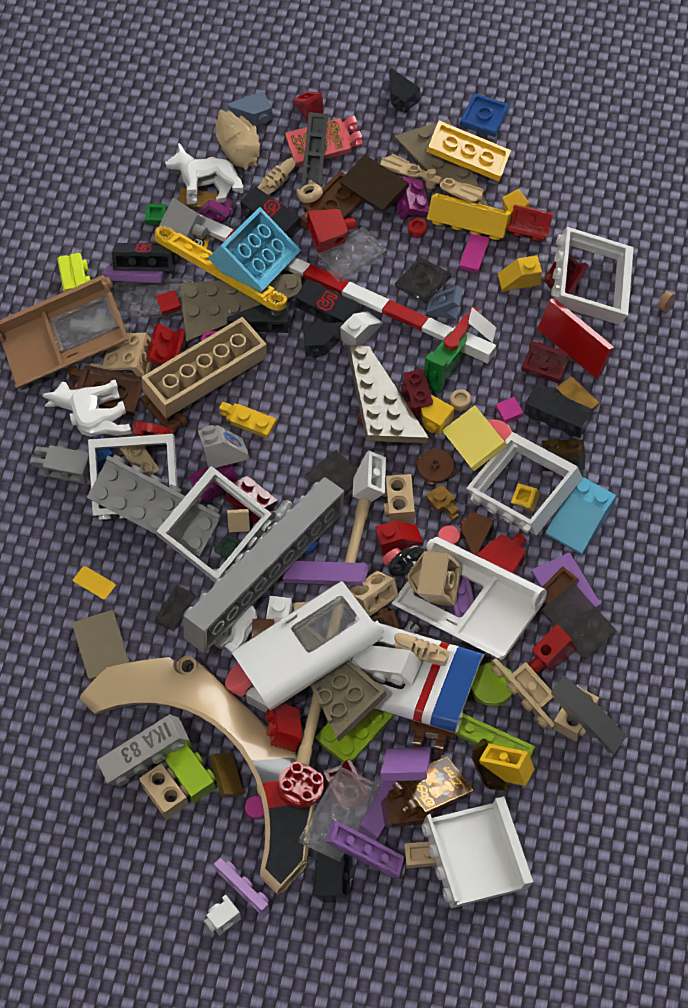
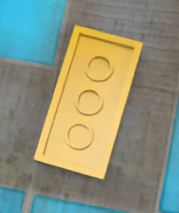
(468, 151)

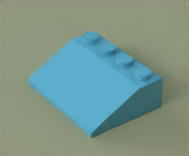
(255, 251)

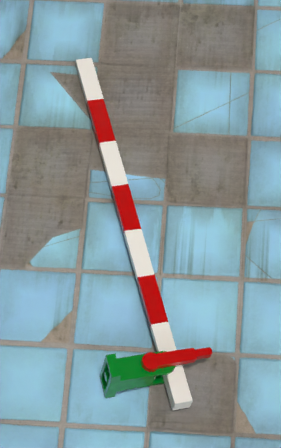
(437, 366)

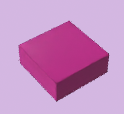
(509, 410)

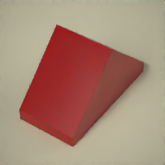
(309, 102)

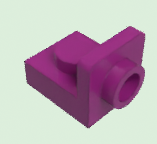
(216, 211)

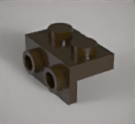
(569, 450)

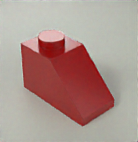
(397, 535)

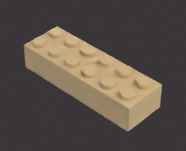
(204, 367)

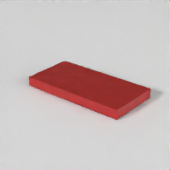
(575, 338)

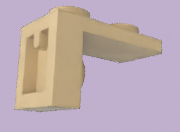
(140, 457)

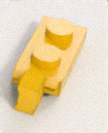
(248, 419)

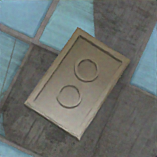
(100, 643)

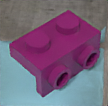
(413, 199)
(213, 489)

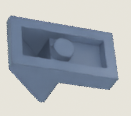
(445, 303)

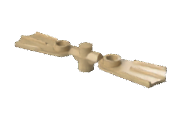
(462, 190)

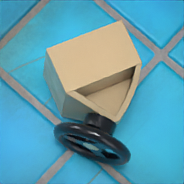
(430, 574)

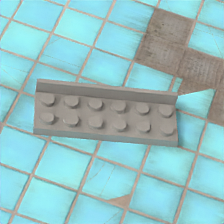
(150, 503)

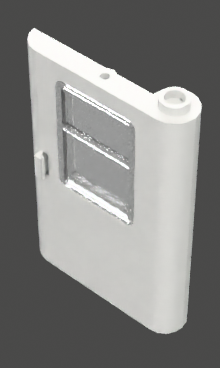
(307, 645)

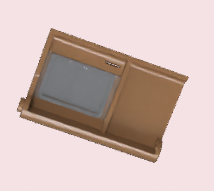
(62, 331)

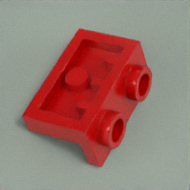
(164, 344)

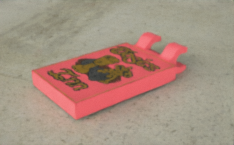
(337, 140)

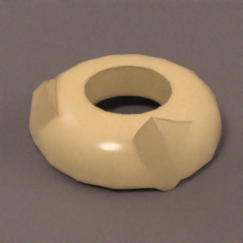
(310, 197)

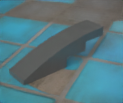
(314, 148)
(588, 714)

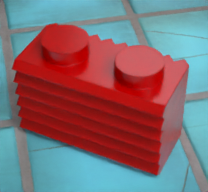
(284, 727)

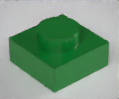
(155, 213)

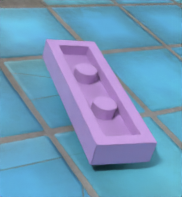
(242, 886)

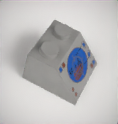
(221, 446)

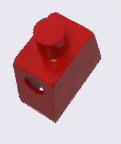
(328, 228)
(505, 552)
(551, 650)

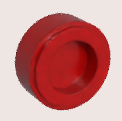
(417, 228)

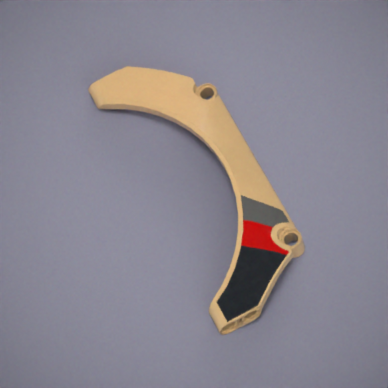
(201, 693)

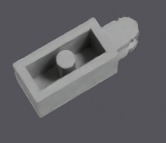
(63, 463)

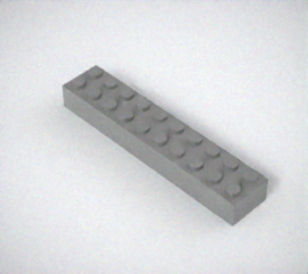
(262, 565)

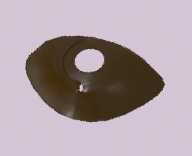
(492, 782)

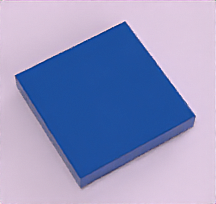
(484, 115)

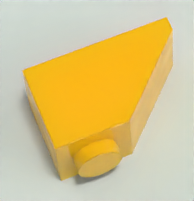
(521, 274)
(437, 416)
(508, 764)

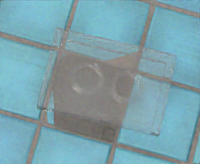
(352, 256)

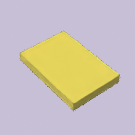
(474, 438)

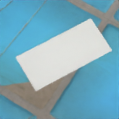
(482, 325)

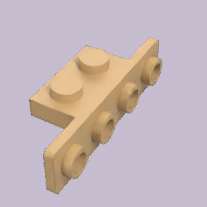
(529, 688)

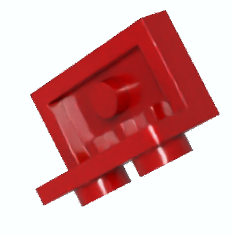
(530, 222)

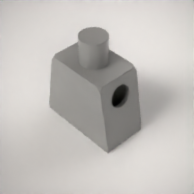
(183, 220)

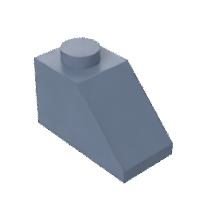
(253, 108)

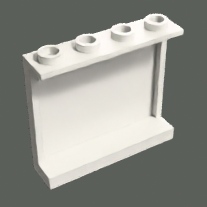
(477, 853)

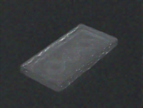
(139, 300)
(345, 801)

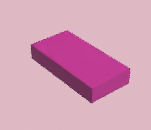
(474, 253)

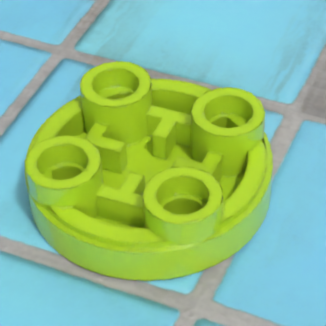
(489, 688)

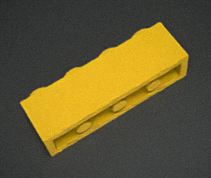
(469, 216)

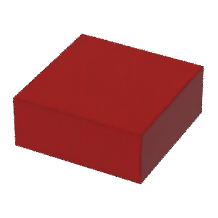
(168, 302)

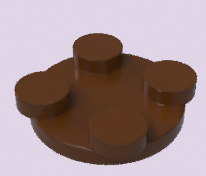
(435, 466)

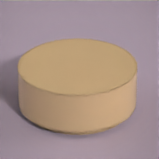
(460, 399)

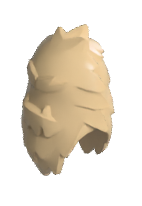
(237, 139)

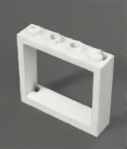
(602, 246)
(94, 444)
(538, 454)
(183, 507)

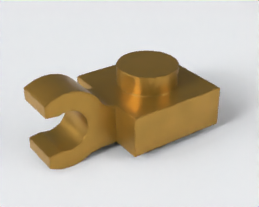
(443, 500)

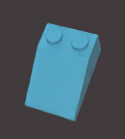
(581, 515)

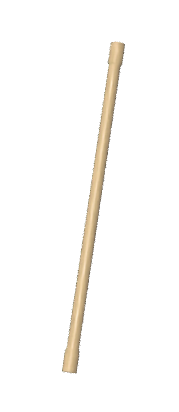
(305, 749)

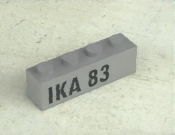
(143, 750)

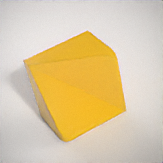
(514, 197)
(526, 497)

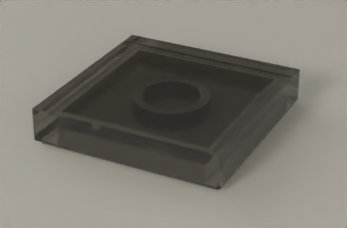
(423, 280)
(336, 470)

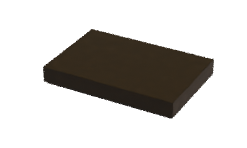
(374, 183)

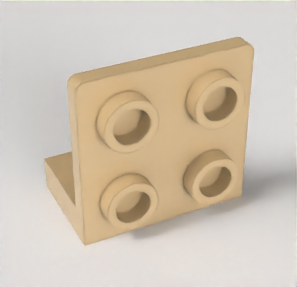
(130, 355)

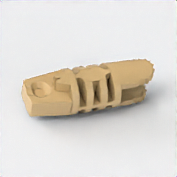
(277, 176)
(422, 649)

